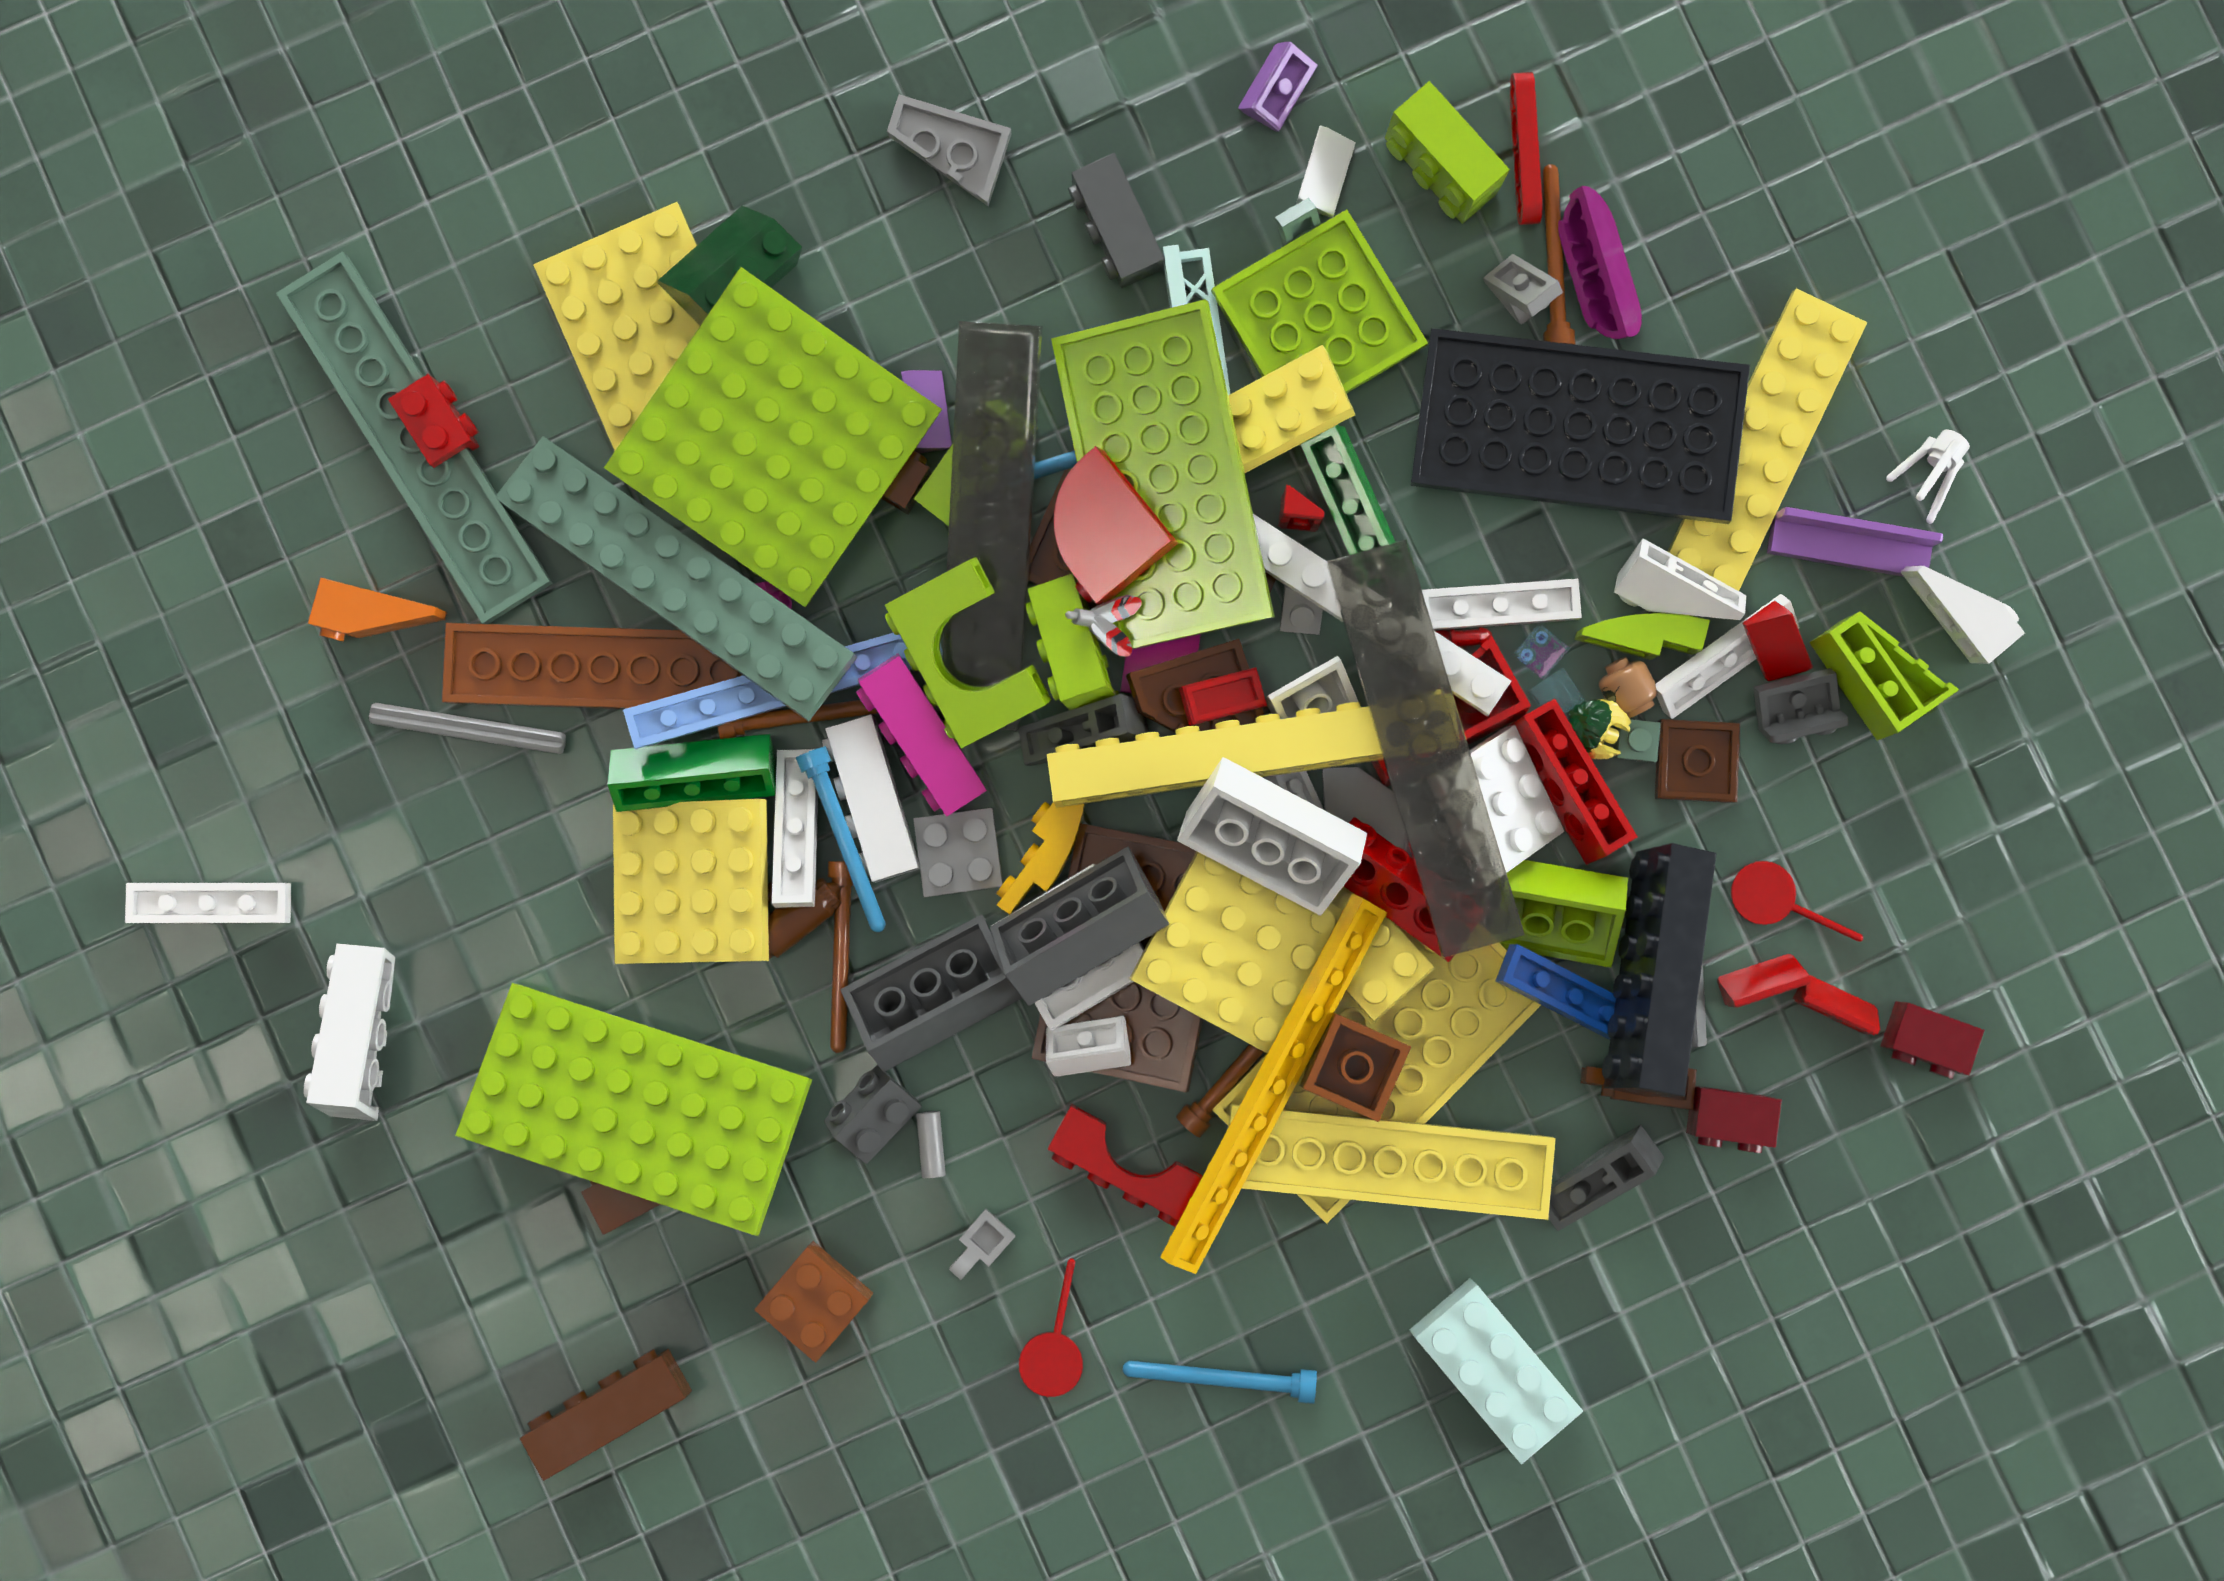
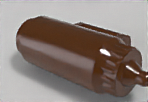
(792, 924)

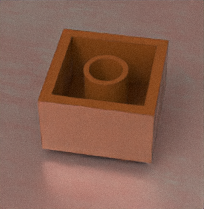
(1355, 1067)
(814, 1301)

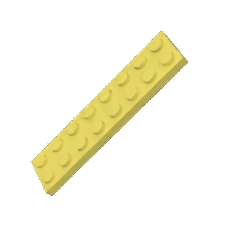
(1779, 421)
(1406, 1164)

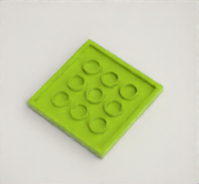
(1317, 294)

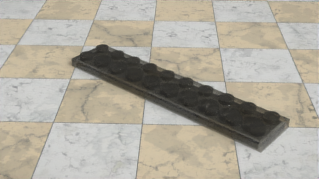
(993, 496)
(1425, 749)

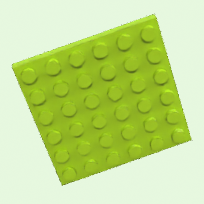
(773, 437)

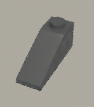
(1083, 726)
(1604, 1177)

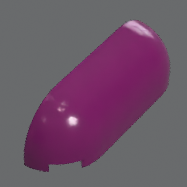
(1599, 266)

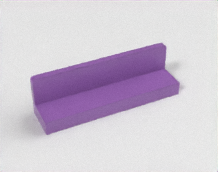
(1849, 541)

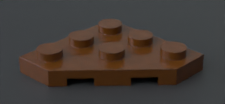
(1157, 686)

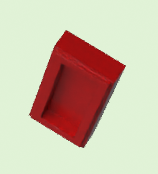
(1222, 696)

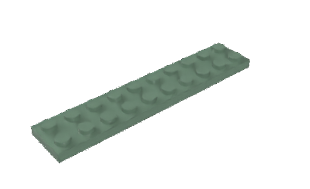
(449, 501)
(676, 578)

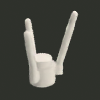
(1944, 456)

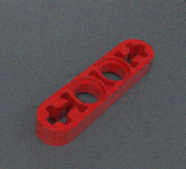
(1525, 148)

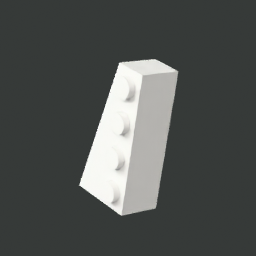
(351, 1033)

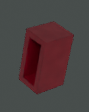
(1931, 1038)
(1735, 1118)

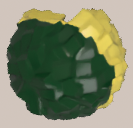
(1593, 726)

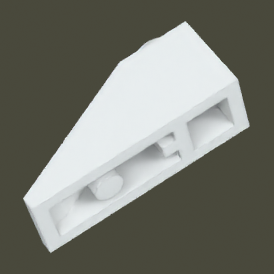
(1672, 586)
(1972, 619)

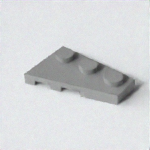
(952, 143)

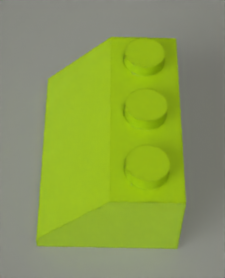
(1568, 911)

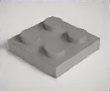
(958, 852)

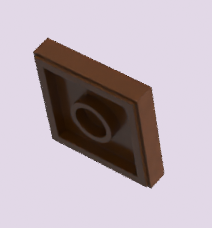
(1698, 761)

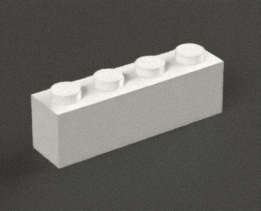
(872, 798)

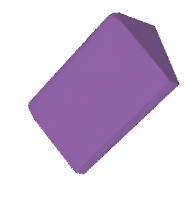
(1278, 85)
(931, 386)

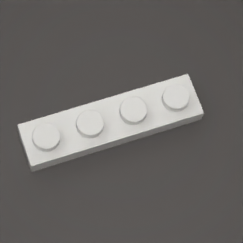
(1503, 604)
(1709, 667)
(794, 834)
(208, 903)

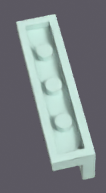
(1176, 289)

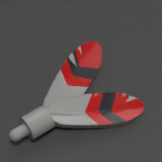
(1101, 620)

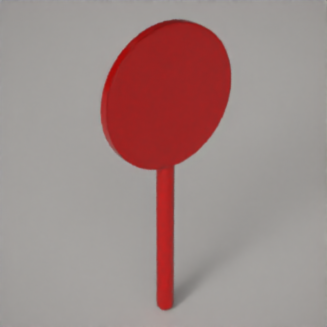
(1767, 894)
(1051, 1361)

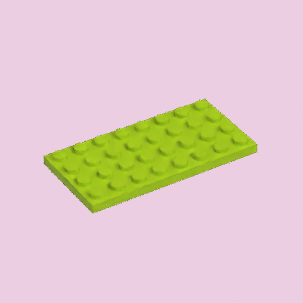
(1163, 415)
(634, 1108)

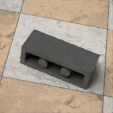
(1116, 221)

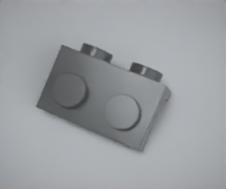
(1799, 707)
(871, 1114)

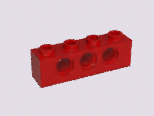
(1574, 783)
(1381, 882)

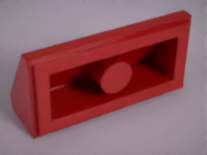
(1299, 512)
(1777, 642)
(1762, 980)
(1839, 1006)

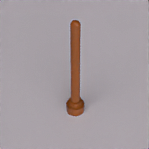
(1558, 329)
(789, 717)
(839, 873)
(1197, 1115)

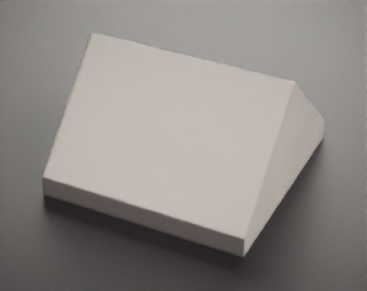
(1319, 688)

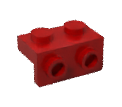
(433, 420)

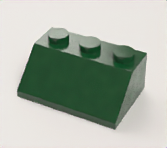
(743, 241)

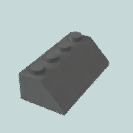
(1078, 926)
(930, 994)

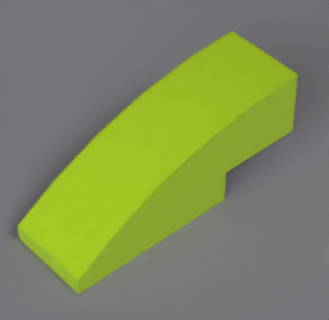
(1647, 633)

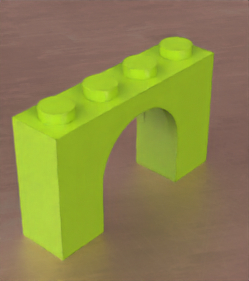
(967, 709)

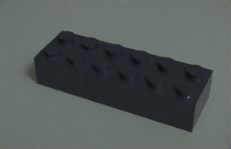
(1659, 971)

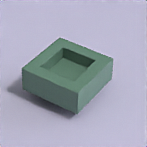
(1297, 221)
(1640, 743)

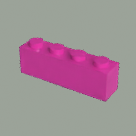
(921, 735)

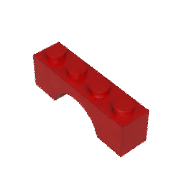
(1082, 1143)

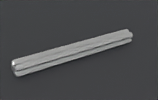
(467, 728)

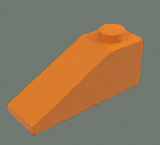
(362, 613)

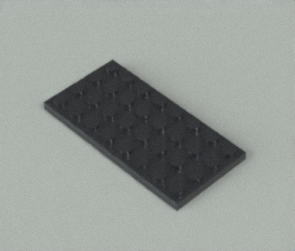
(1580, 425)

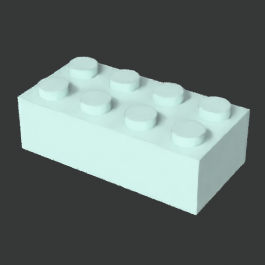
(1496, 1370)

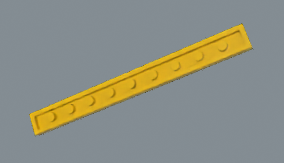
(1273, 1084)

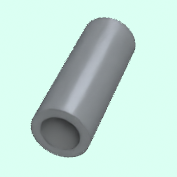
(931, 1144)

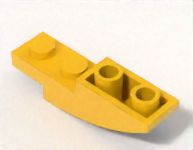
(1044, 863)

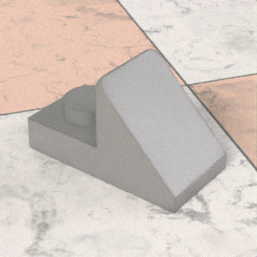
(1522, 287)

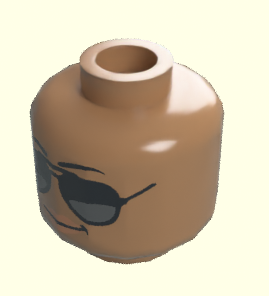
(1629, 686)

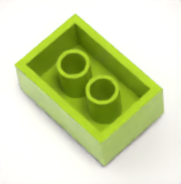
(1445, 153)

